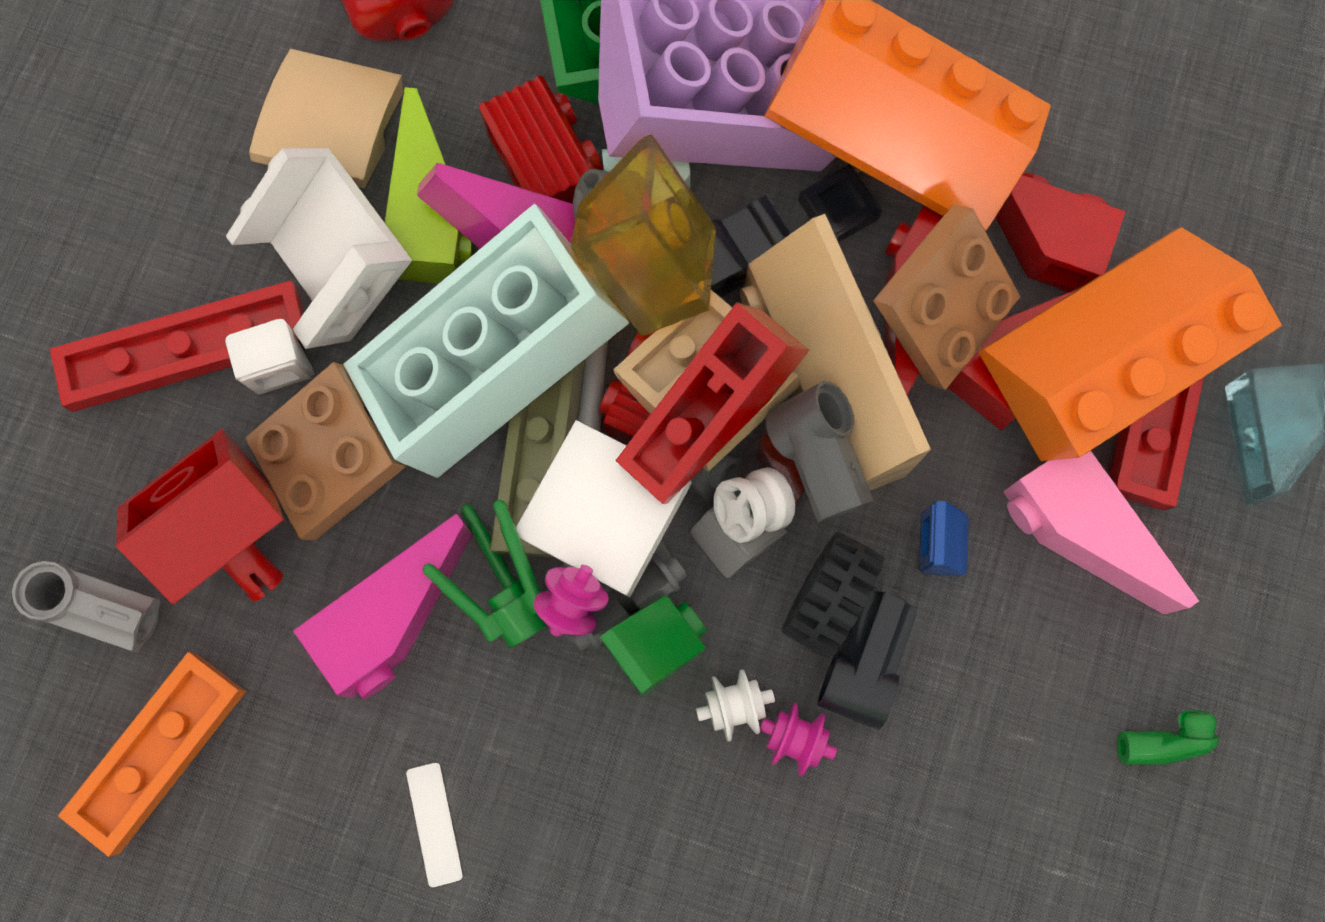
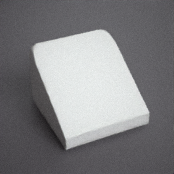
(268, 357)

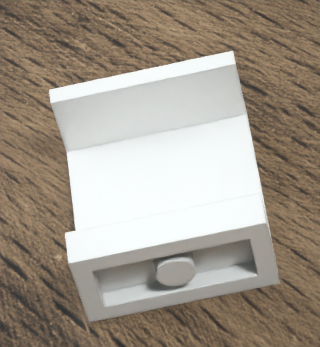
(325, 238)

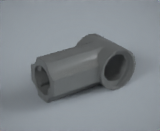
(815, 435)

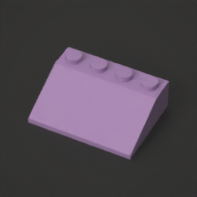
(702, 80)

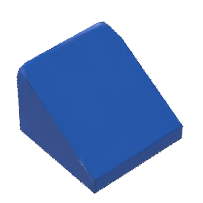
(943, 540)

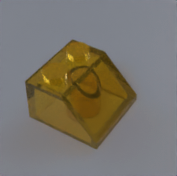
(647, 240)

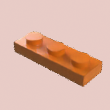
(151, 754)

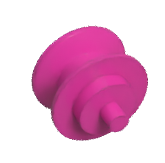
(570, 600)
(798, 739)

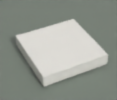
(596, 511)

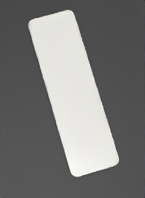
(434, 825)

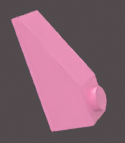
(1089, 522)

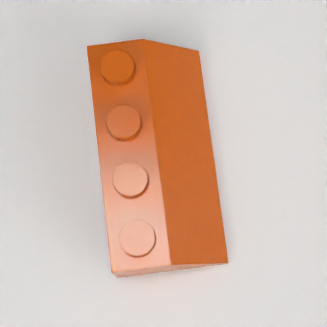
(907, 108)
(1127, 343)

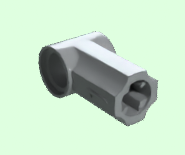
(88, 605)

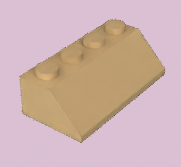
(817, 300)

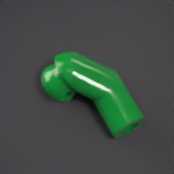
(1194, 739)

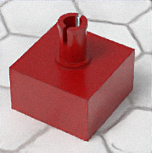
(201, 520)

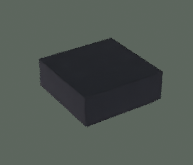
(843, 201)

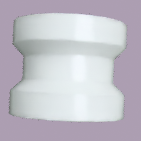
(754, 504)

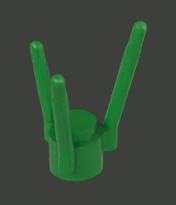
(513, 607)

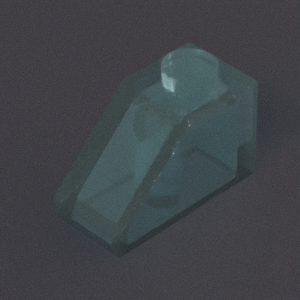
(1276, 426)

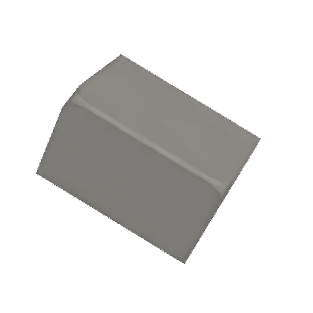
(726, 553)

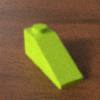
(423, 233)

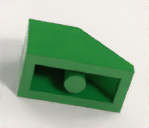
(655, 643)

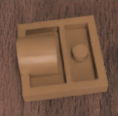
(948, 297)
(322, 453)

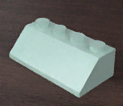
(482, 345)

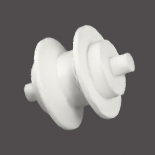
(735, 705)

